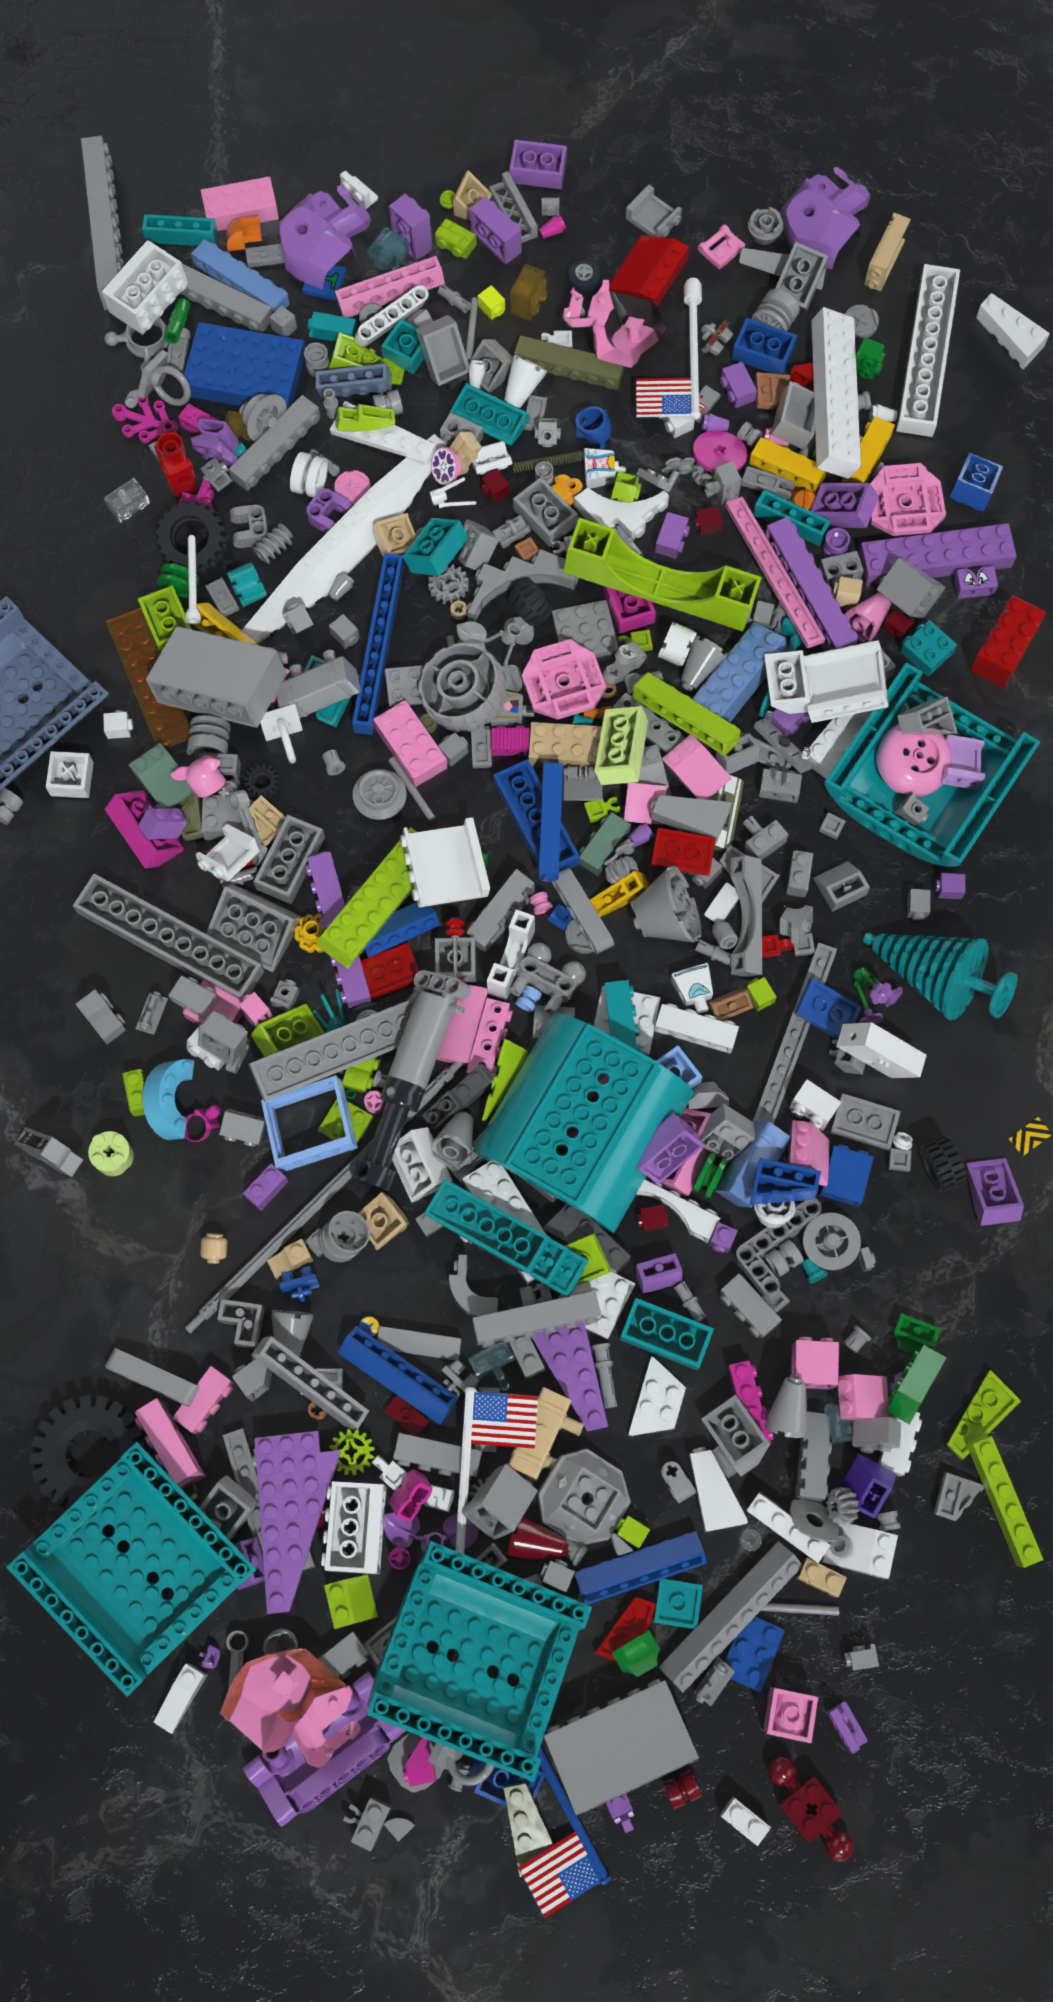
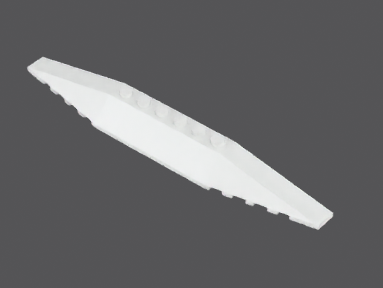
(342, 545)

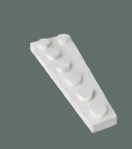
(390, 439)

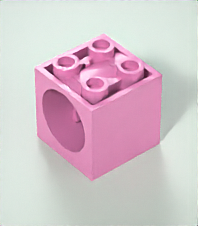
(816, 1362)
(790, 1715)

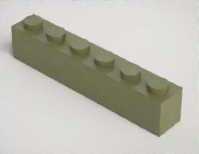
(570, 362)

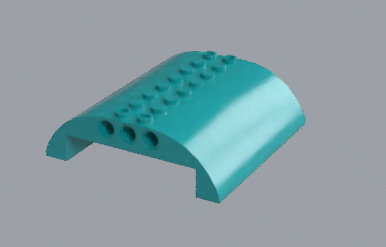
(954, 812)

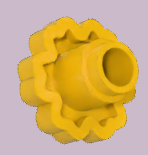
(305, 931)

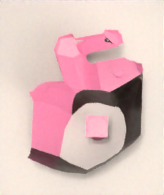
(623, 325)

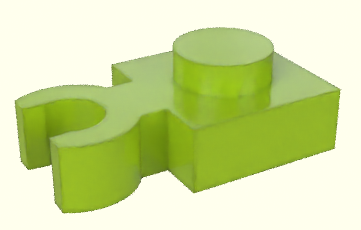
(641, 638)
(598, 809)

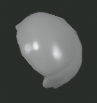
(280, 1641)

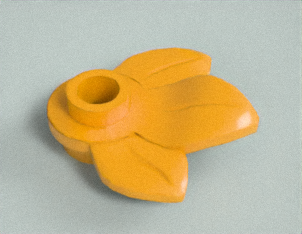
(564, 490)

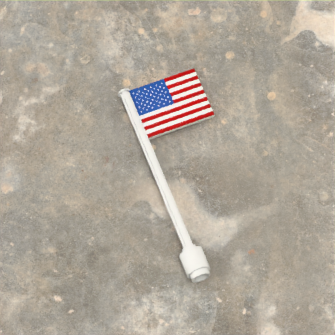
(675, 395)
(494, 1421)

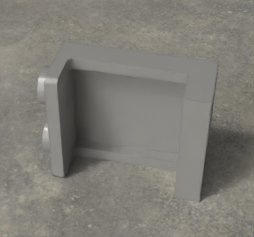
(652, 214)

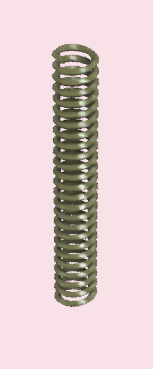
(548, 459)

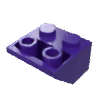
(870, 1483)

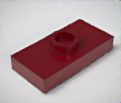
(406, 1416)

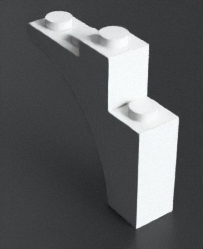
(613, 513)

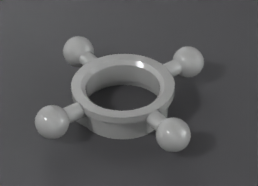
(145, 352)

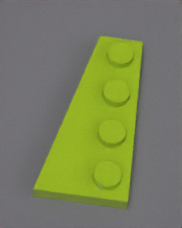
(986, 1410)

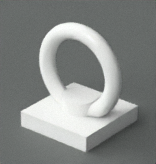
(281, 724)

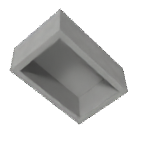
(443, 350)
(795, 416)

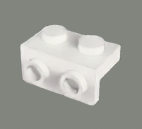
(358, 190)
(492, 457)

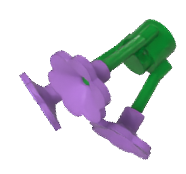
(880, 993)

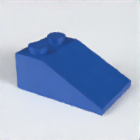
(976, 482)
(493, 1786)

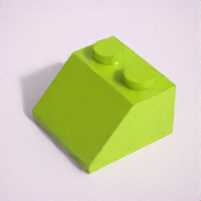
(351, 1601)

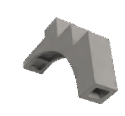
(493, 581)

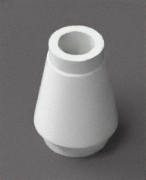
(476, 373)
(883, 413)

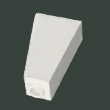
(715, 1497)

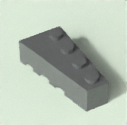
(572, 1225)

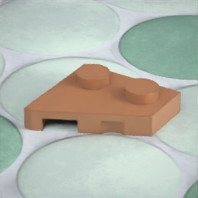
(769, 389)

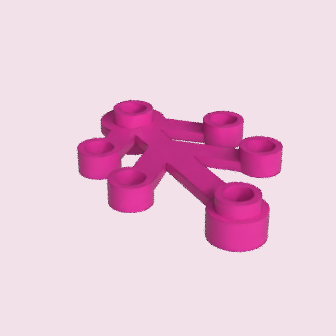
(145, 421)

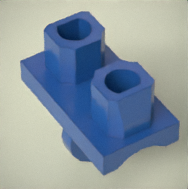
(300, 1286)

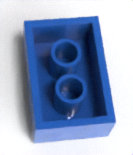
(764, 347)

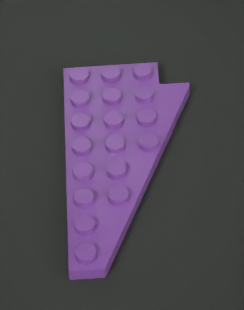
(291, 1498)

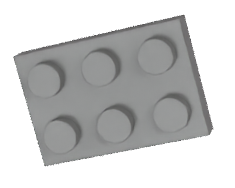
(865, 1122)

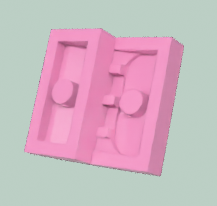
(640, 800)

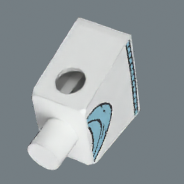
(694, 986)

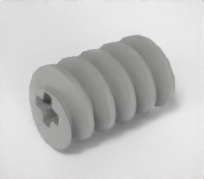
(272, 543)

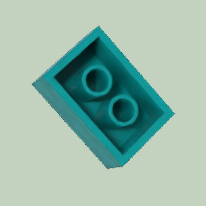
(435, 546)

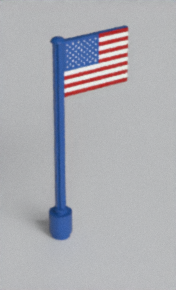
(568, 1865)

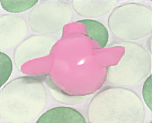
(201, 776)

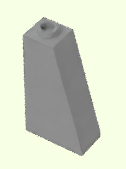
(691, 814)

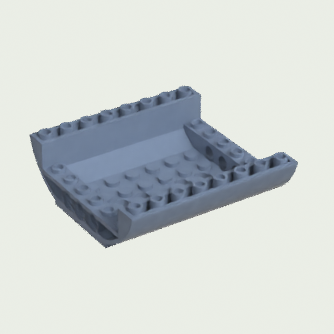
(49, 714)

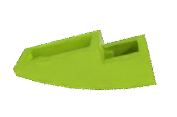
(364, 418)

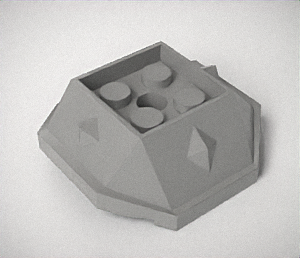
(562, 1493)

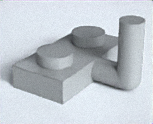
(659, 481)

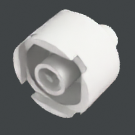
(677, 644)

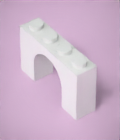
(504, 974)

